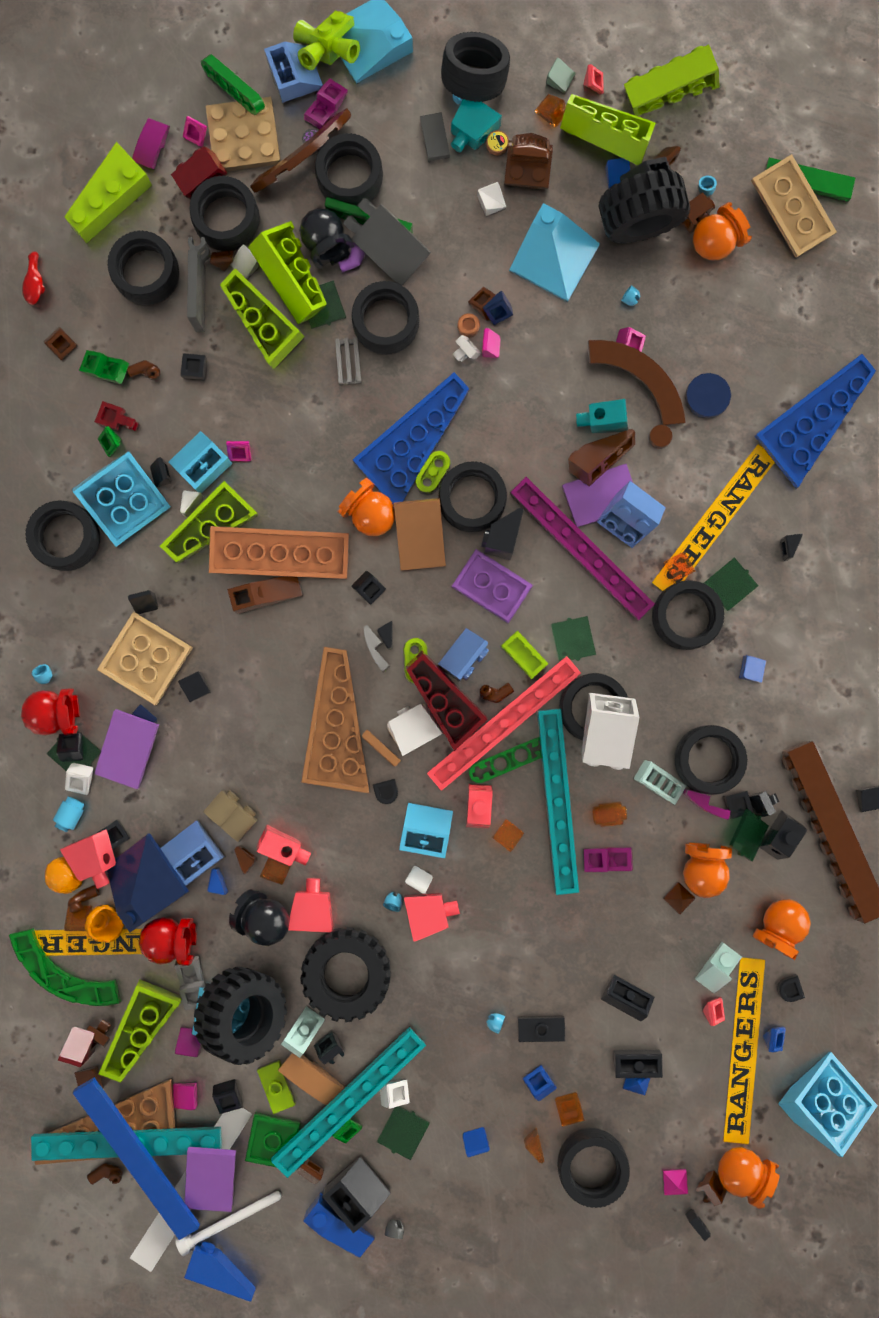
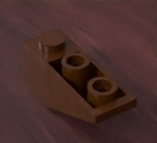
(264, 593)

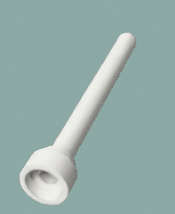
(189, 1242)

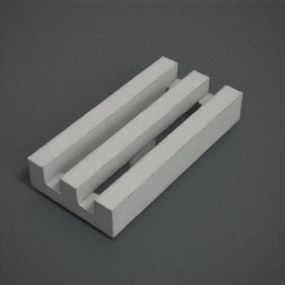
(347, 342)

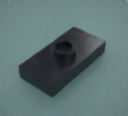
(541, 1029)

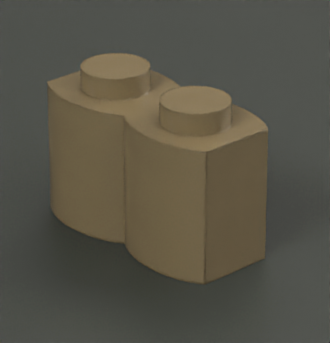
(231, 815)

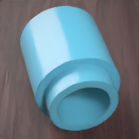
(68, 814)

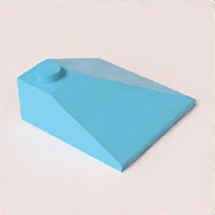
(381, 38)
(554, 253)
(121, 498)
(829, 1104)

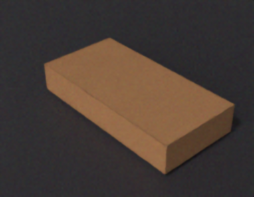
(381, 748)

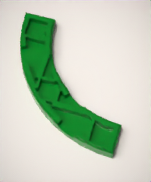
(56, 980)

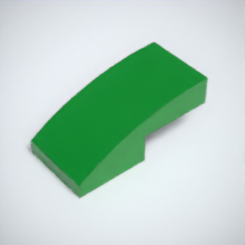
(104, 367)

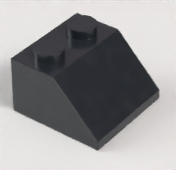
(503, 535)

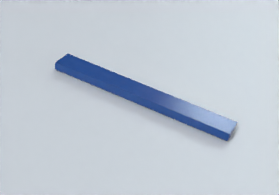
(136, 1158)

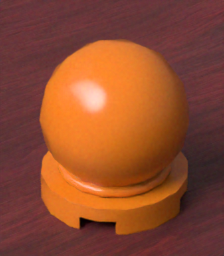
(721, 232)
(370, 511)
(706, 870)
(785, 925)
(748, 1176)

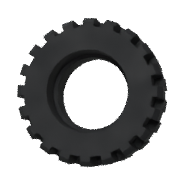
(644, 206)
(335, 1004)
(219, 1005)

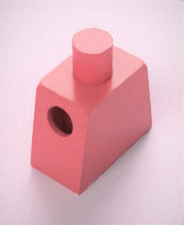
(479, 806)
(273, 841)
(91, 858)
(311, 909)
(428, 914)

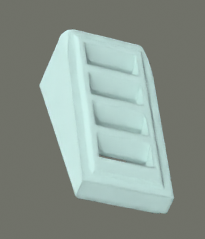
(644, 772)

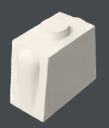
(413, 728)

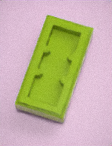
(524, 654)
(276, 1087)

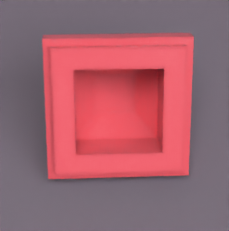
(594, 79)
(714, 1011)

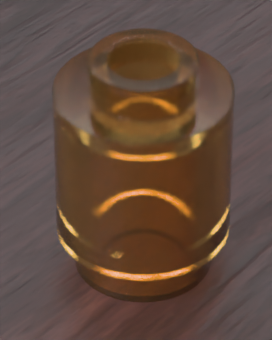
(609, 814)

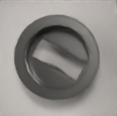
(394, 1229)

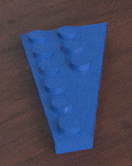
(808, 426)
(404, 448)

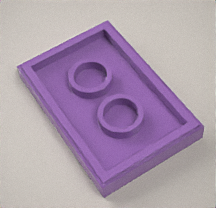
(589, 502)
(492, 586)
(126, 749)
(210, 1179)

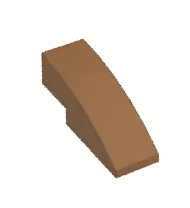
(311, 1078)

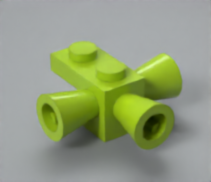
(326, 41)

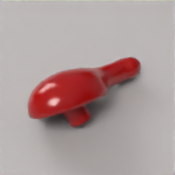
(32, 283)

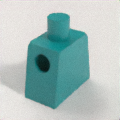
(473, 124)
(614, 417)

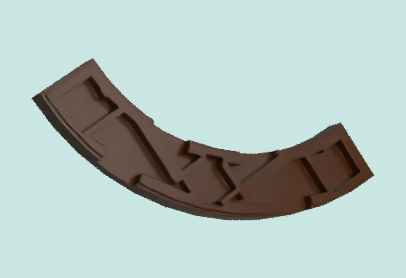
(303, 152)
(646, 371)

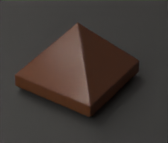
(222, 259)
(679, 898)

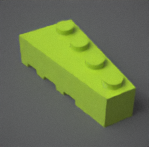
(673, 81)
(608, 128)
(107, 193)
(288, 271)
(265, 323)
(219, 509)
(142, 1020)

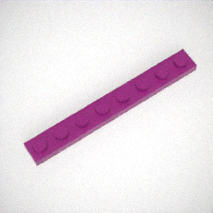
(582, 548)

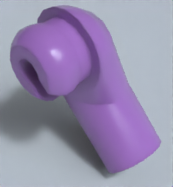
(354, 260)

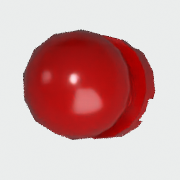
(49, 712)
(166, 940)

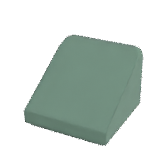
(560, 76)

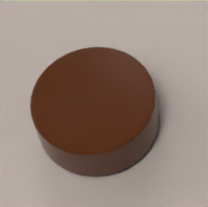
(660, 436)

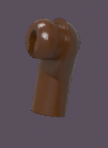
(145, 368)
(495, 695)
(83, 895)
(107, 1171)

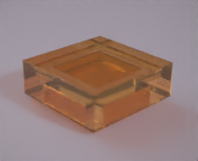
(679, 566)

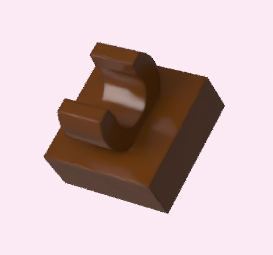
(100, 1032)
(713, 1189)

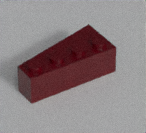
(447, 702)

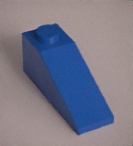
(331, 1227)
(215, 1270)

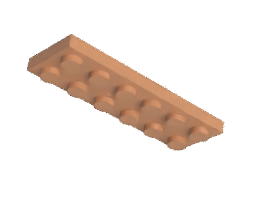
(278, 552)

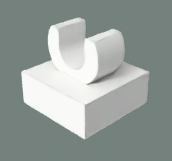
(466, 349)

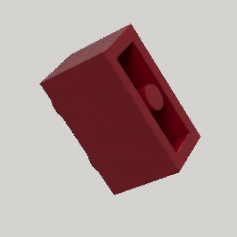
(197, 169)

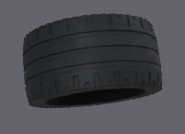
(479, 50)
(342, 146)
(218, 188)
(128, 246)
(389, 291)
(475, 469)
(43, 516)
(713, 604)
(574, 687)
(737, 750)
(606, 1193)

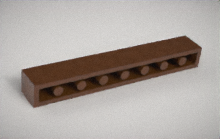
(834, 830)

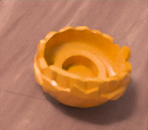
(60, 877)
(103, 924)

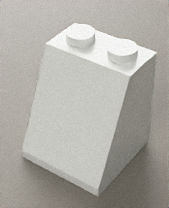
(610, 731)

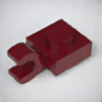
(113, 417)

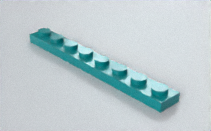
(558, 801)
(348, 1102)
(94, 1145)

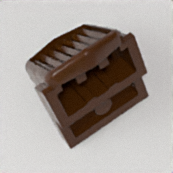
(528, 161)

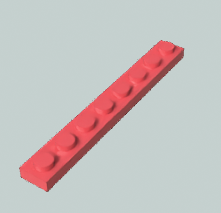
(504, 723)

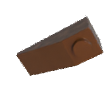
(598, 456)

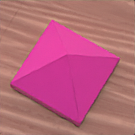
(194, 131)
(238, 450)
(675, 1182)

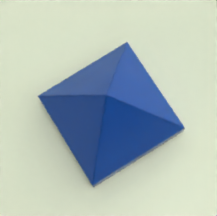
(775, 1039)
(636, 1085)

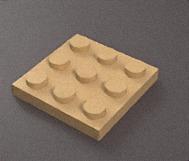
(241, 137)
(145, 658)

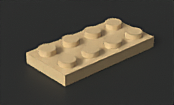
(793, 206)

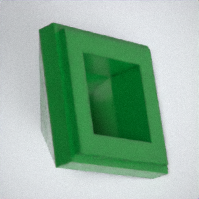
(109, 441)
(347, 1131)

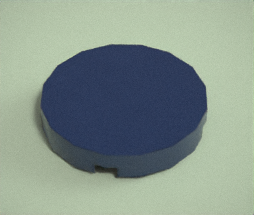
(708, 395)

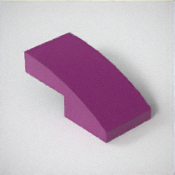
(327, 103)
(150, 142)
(702, 801)
(608, 859)

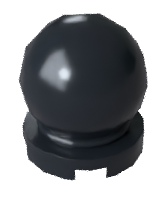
(324, 237)
(259, 918)

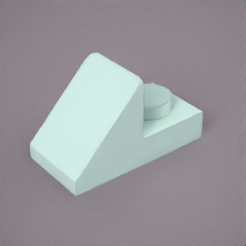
(718, 968)
(302, 1032)

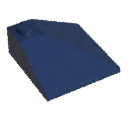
(143, 883)

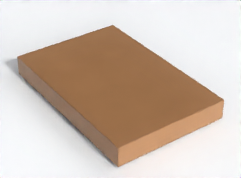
(419, 534)

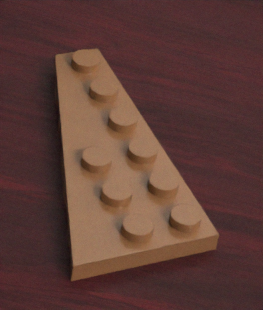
(334, 741)
(142, 1111)

